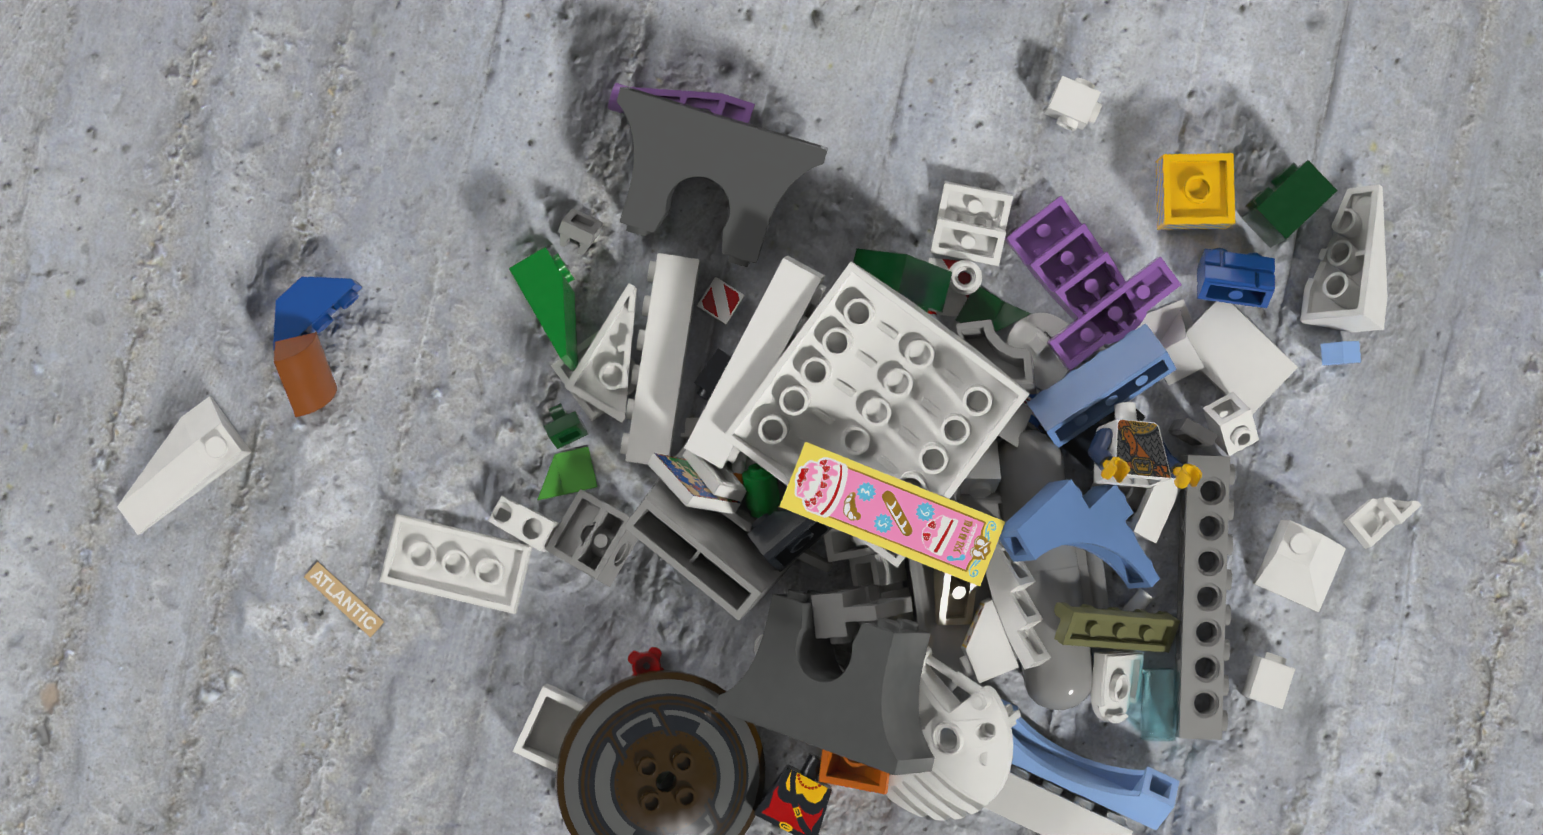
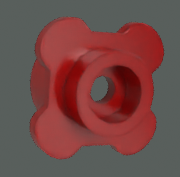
(651, 656)

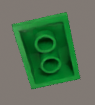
(547, 289)

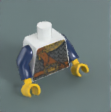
(1135, 454)

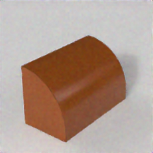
(304, 373)

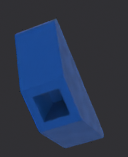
(310, 304)

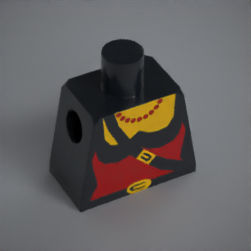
(796, 799)

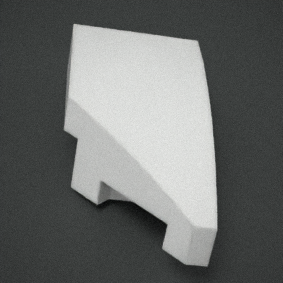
(1378, 517)

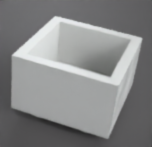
(548, 725)

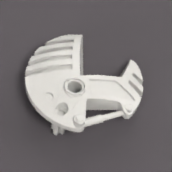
(965, 767)

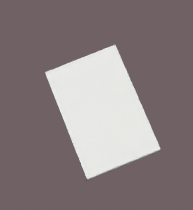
(1238, 355)

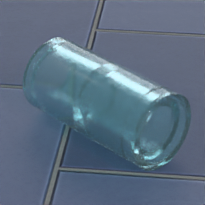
(1158, 704)

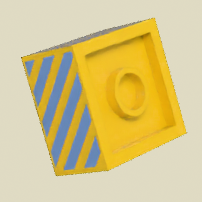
(1195, 191)

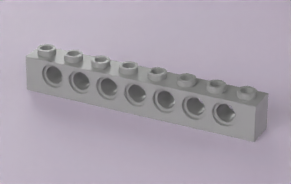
(1191, 578)

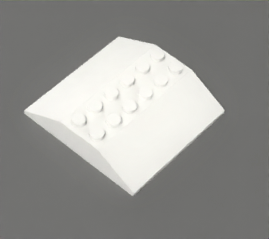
(881, 389)

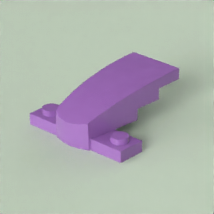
(1086, 282)

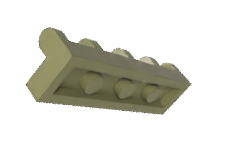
(1115, 628)

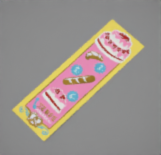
(892, 514)

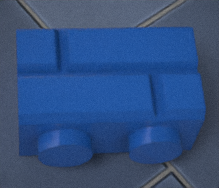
(1235, 278)

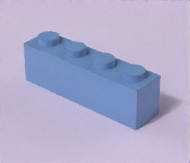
(1101, 383)

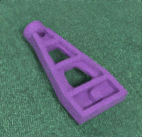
(715, 102)

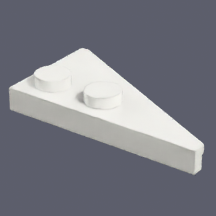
(605, 367)

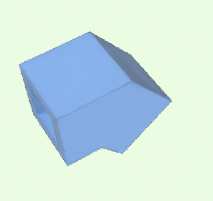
(1340, 353)

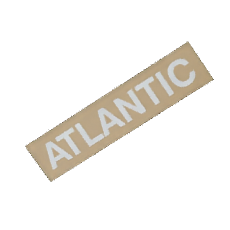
(344, 599)

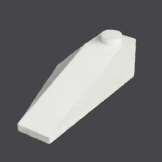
(1352, 275)
(187, 461)

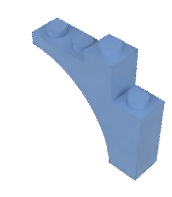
(1089, 522)

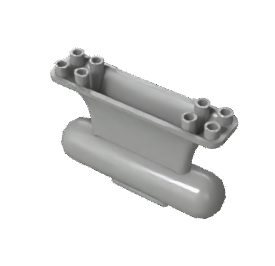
(1060, 576)

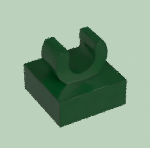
(565, 427)

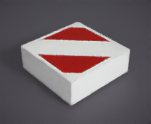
(721, 301)

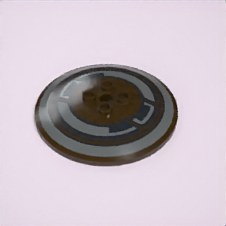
(654, 727)

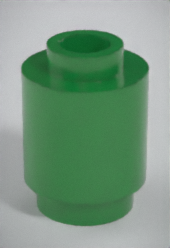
(762, 491)

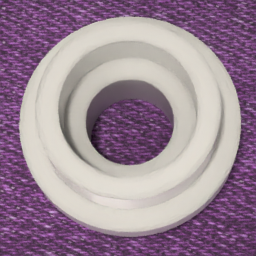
(975, 273)

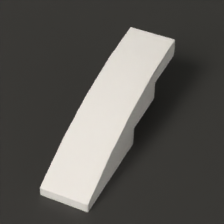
(1014, 606)

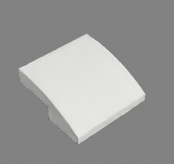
(971, 223)

